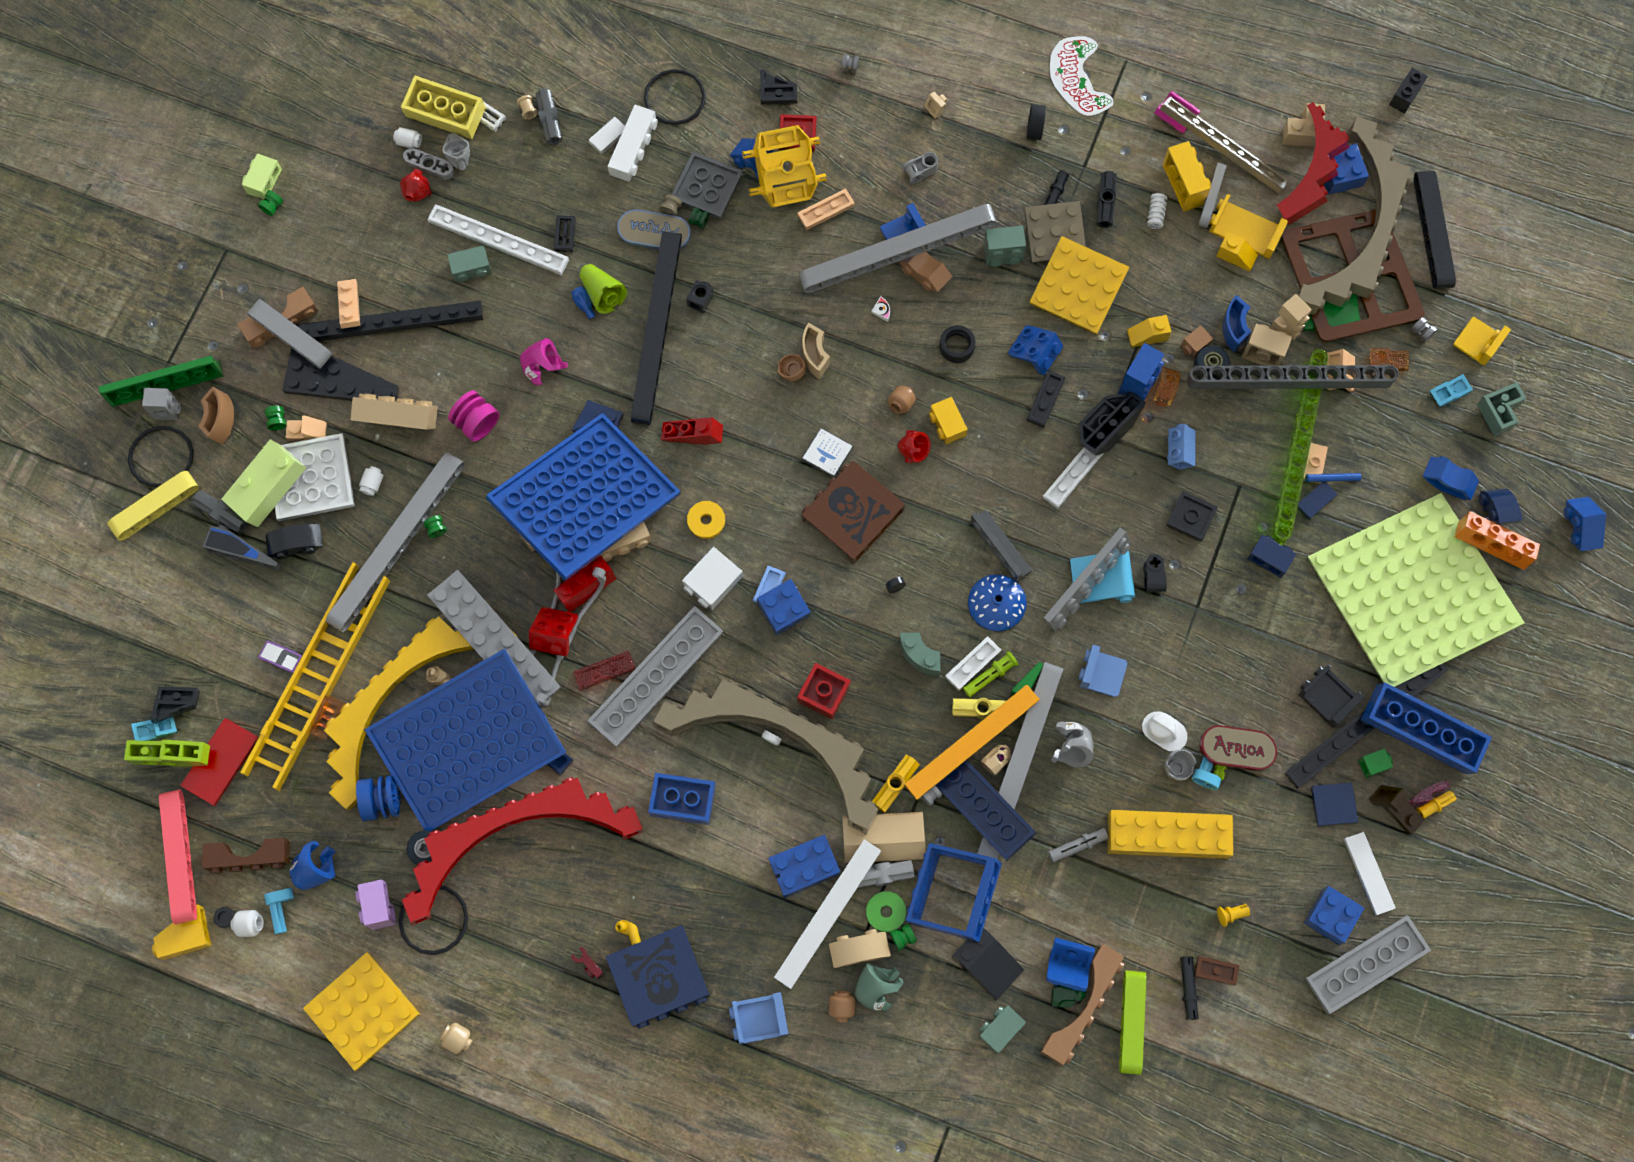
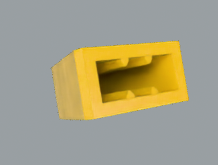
(183, 937)

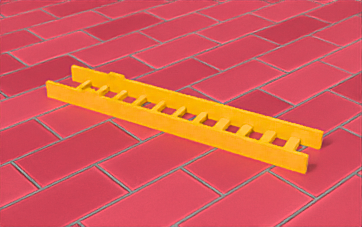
(310, 651)

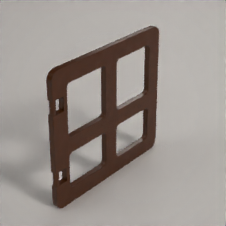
(1395, 265)

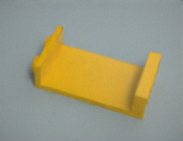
(1256, 230)

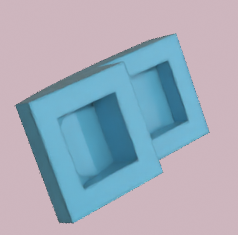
(1451, 390)
(152, 731)

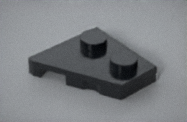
(777, 90)

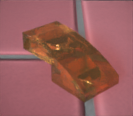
(1384, 356)

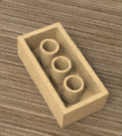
(396, 413)

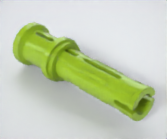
(999, 669)

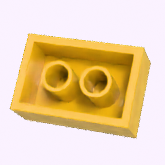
(1186, 176)

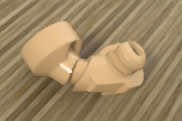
(436, 676)

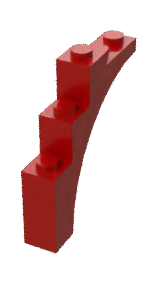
(1311, 192)

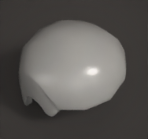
(1179, 765)

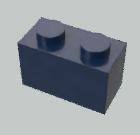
(1272, 556)

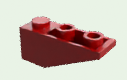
(693, 431)

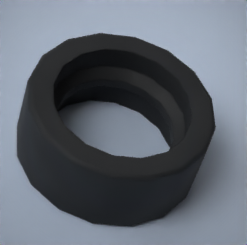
(1036, 122)
(961, 331)

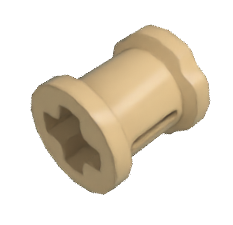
(527, 107)

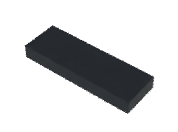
(1046, 398)

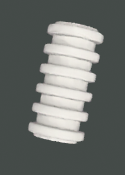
(1157, 211)

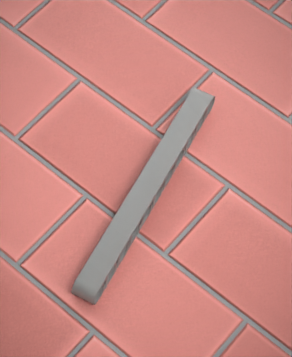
(897, 248)
(395, 542)
(1026, 744)

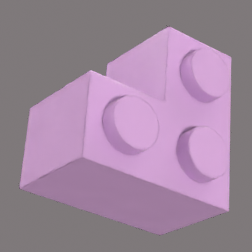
(375, 905)

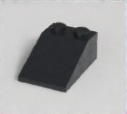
(988, 963)

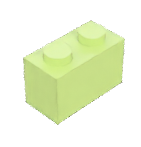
(261, 176)

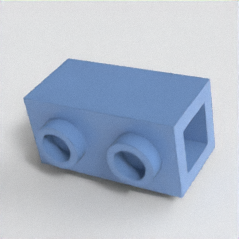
(1181, 447)

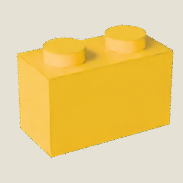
(948, 420)

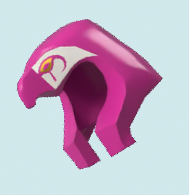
(540, 354)

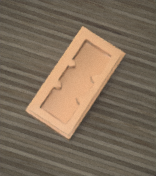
(1316, 460)

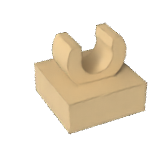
(935, 104)

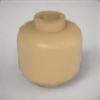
(455, 1038)

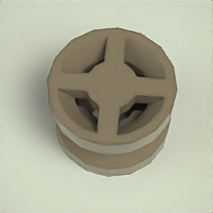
(670, 205)

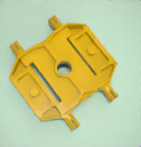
(771, 169)

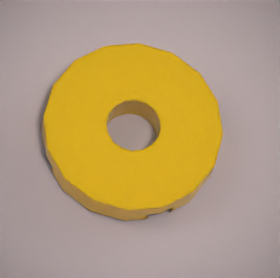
(702, 509)

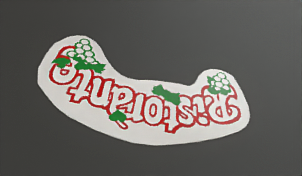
(1070, 78)

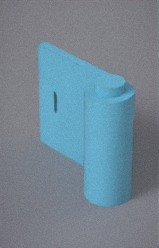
(1117, 581)

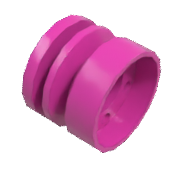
(473, 416)

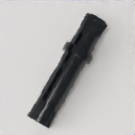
(1057, 187)
(1189, 988)

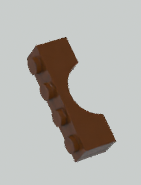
(271, 853)

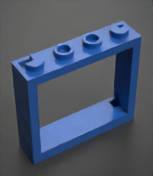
(982, 900)

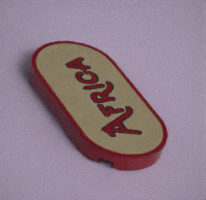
(1238, 748)

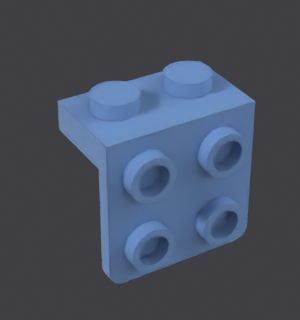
(1102, 672)

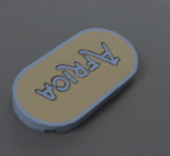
(645, 228)

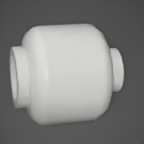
(247, 923)

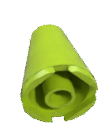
(602, 288)

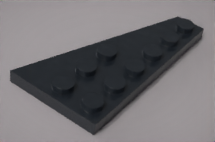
(333, 380)

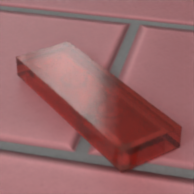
(604, 670)

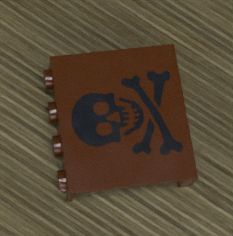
(853, 511)

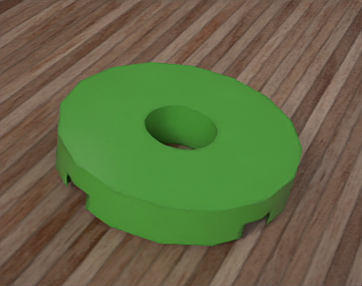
(892, 901)

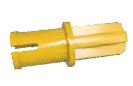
(1436, 804)

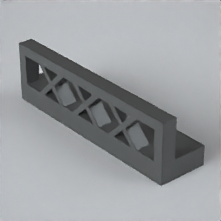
(1000, 545)

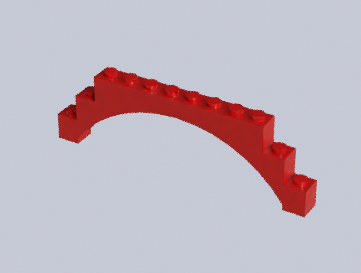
(452, 844)

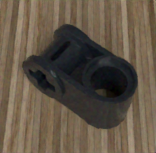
(1154, 578)

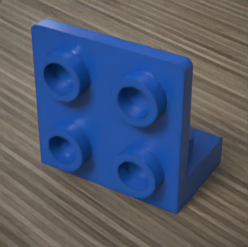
(903, 224)

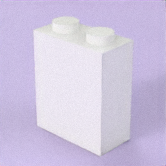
(712, 579)

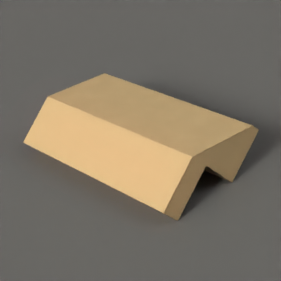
(895, 834)

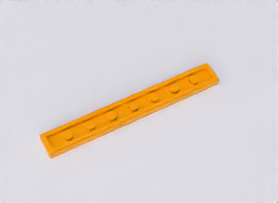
(971, 742)

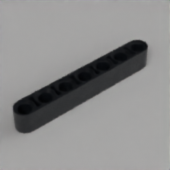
(1434, 230)

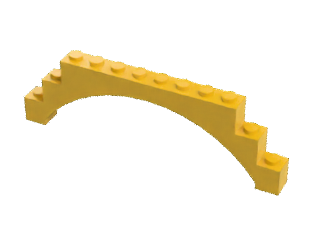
(348, 728)

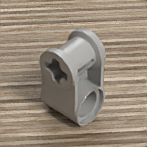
(918, 169)

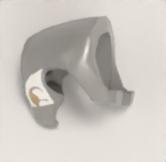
(1079, 745)

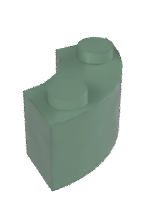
(919, 654)

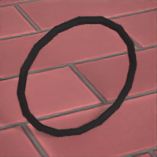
(682, 72)
(149, 431)
(452, 944)

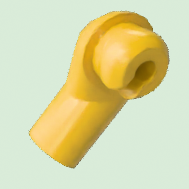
(628, 929)

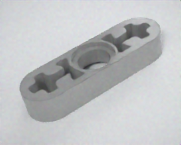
(423, 157)

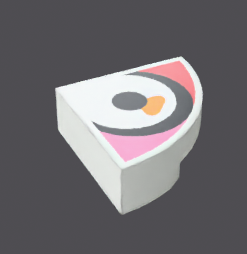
(882, 309)

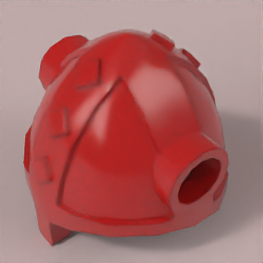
(415, 186)
(914, 446)

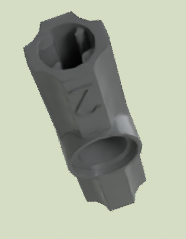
(548, 116)
(219, 512)

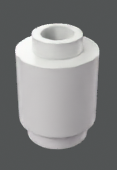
(407, 138)
(371, 481)

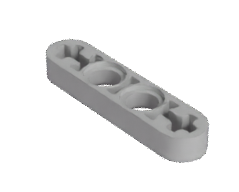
(1212, 195)

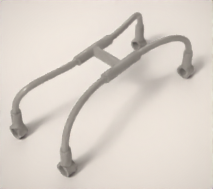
(600, 575)

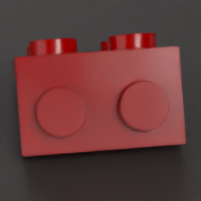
(552, 631)

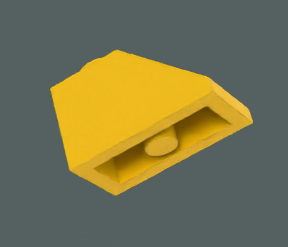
(1237, 251)
(1150, 331)

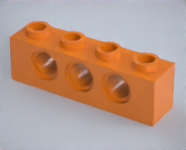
(1497, 540)

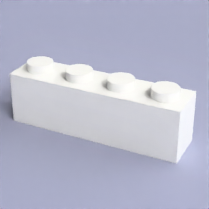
(632, 143)

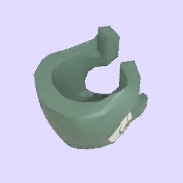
(871, 988)

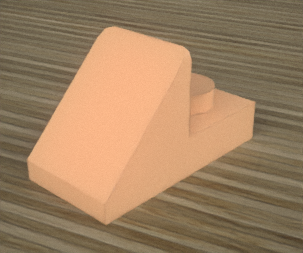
(305, 429)

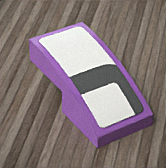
(280, 656)

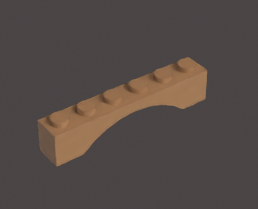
(1103, 967)

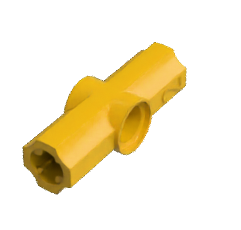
(902, 773)

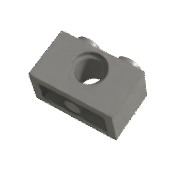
(160, 404)

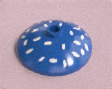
(993, 614)

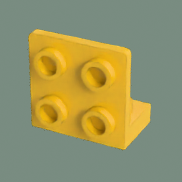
(1480, 340)

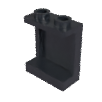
(1329, 696)

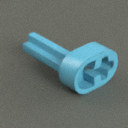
(1203, 776)
(274, 901)

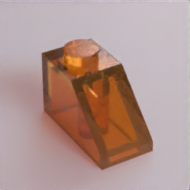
(1167, 386)

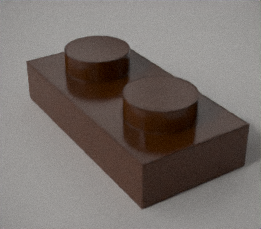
(1216, 970)

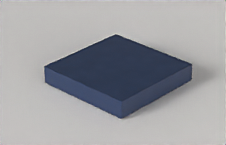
(1334, 804)

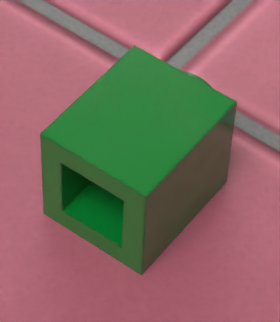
(1375, 763)

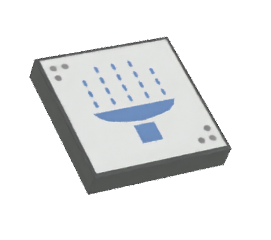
(827, 453)

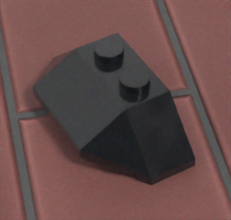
(1109, 422)

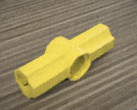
(969, 708)

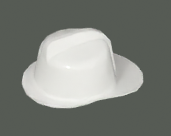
(1164, 731)

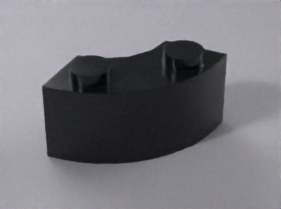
(294, 540)

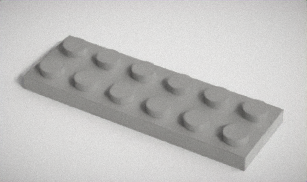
(1092, 575)
(1367, 964)

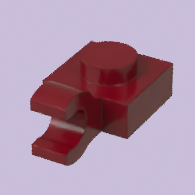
(591, 969)

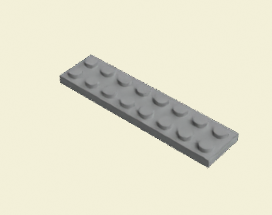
(487, 631)
(655, 676)

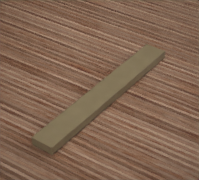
(1224, 144)

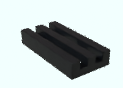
(563, 247)

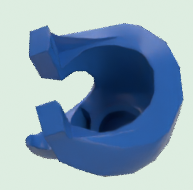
(303, 871)

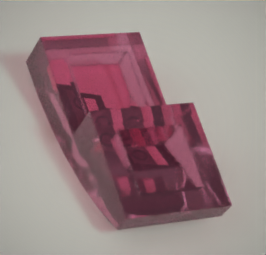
(1426, 795)

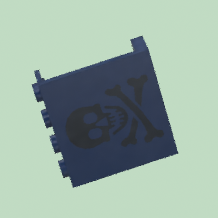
(658, 977)

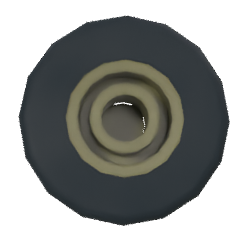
(1212, 354)

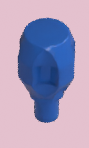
(583, 301)

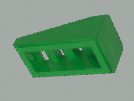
(1029, 679)

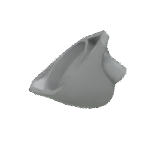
(456, 151)

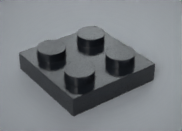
(1191, 516)

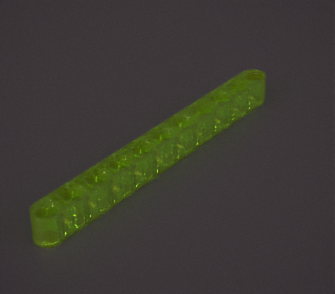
(1297, 454)

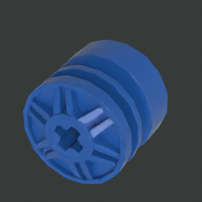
(375, 798)

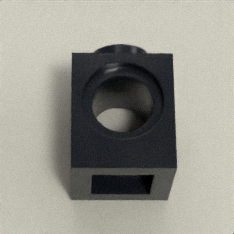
(700, 303)

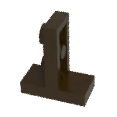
(1394, 802)

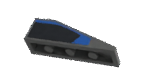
(227, 544)

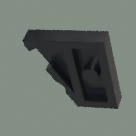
(173, 702)

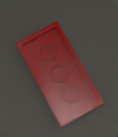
(227, 754)

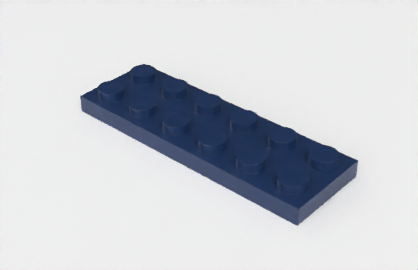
(986, 810)

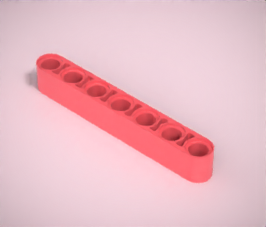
(177, 857)

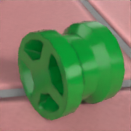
(435, 526)

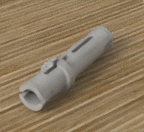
(1100, 836)

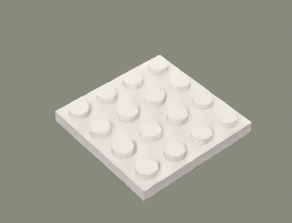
(323, 484)

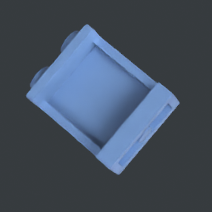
(759, 1018)

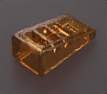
(321, 714)

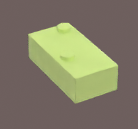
(263, 483)

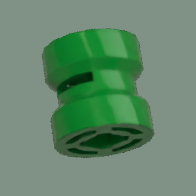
(270, 203)
(275, 418)
(903, 936)

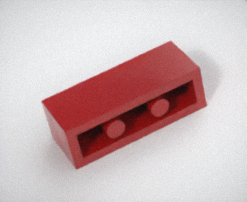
(582, 585)

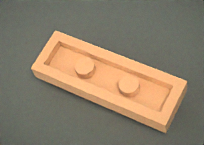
(825, 209)
(348, 303)

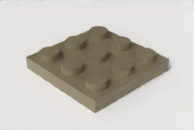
(1048, 223)

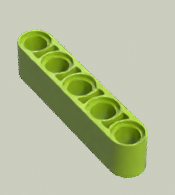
(1132, 1022)

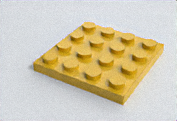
(1079, 285)
(361, 1011)

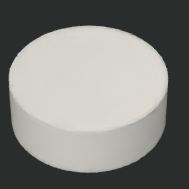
(771, 738)

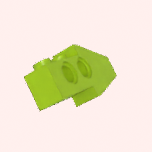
(167, 753)

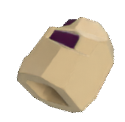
(996, 759)

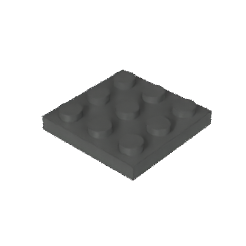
(707, 185)

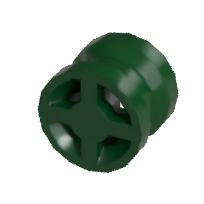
(699, 218)

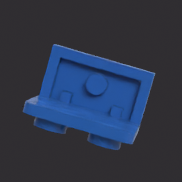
(1037, 347)
(1069, 964)

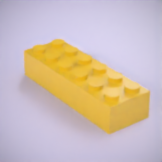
(1170, 834)

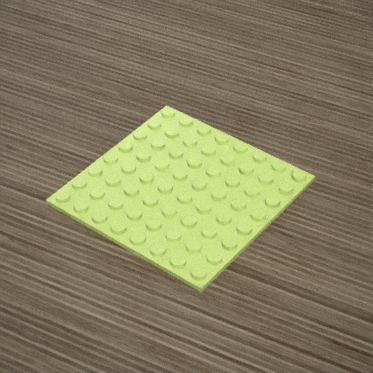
(1414, 591)

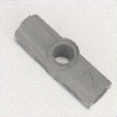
(887, 873)

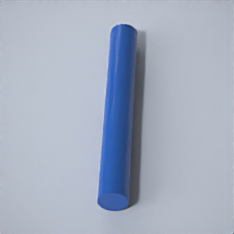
(1333, 477)

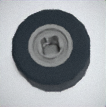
(415, 846)

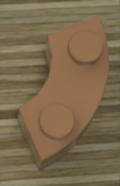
(926, 271)
(217, 415)

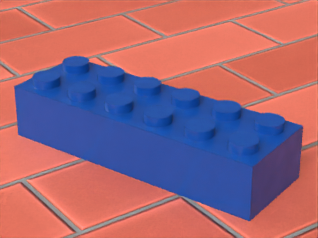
(1426, 728)

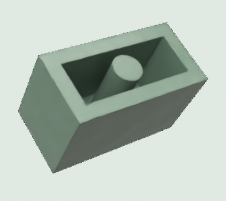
(469, 264)
(1001, 1029)

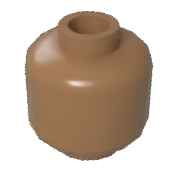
(901, 399)
(842, 1006)

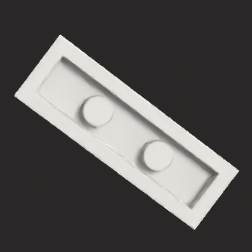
(973, 663)

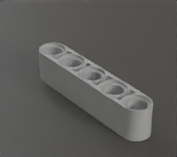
(289, 333)

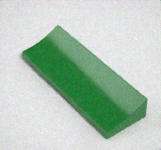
(167, 378)

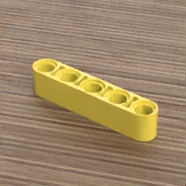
(153, 505)

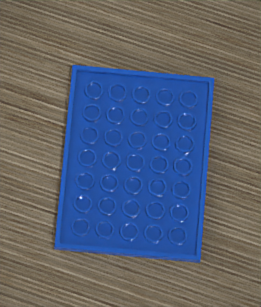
(583, 496)
(465, 740)

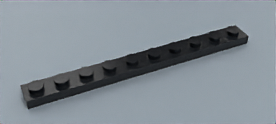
(396, 321)
(1351, 733)

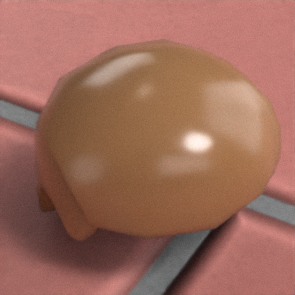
(791, 367)

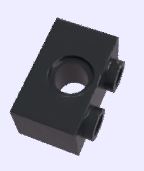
(1408, 90)

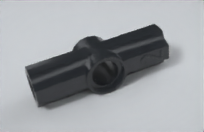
(1107, 190)

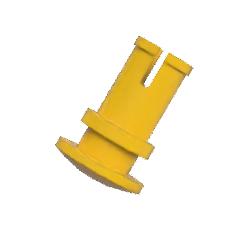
(1229, 914)

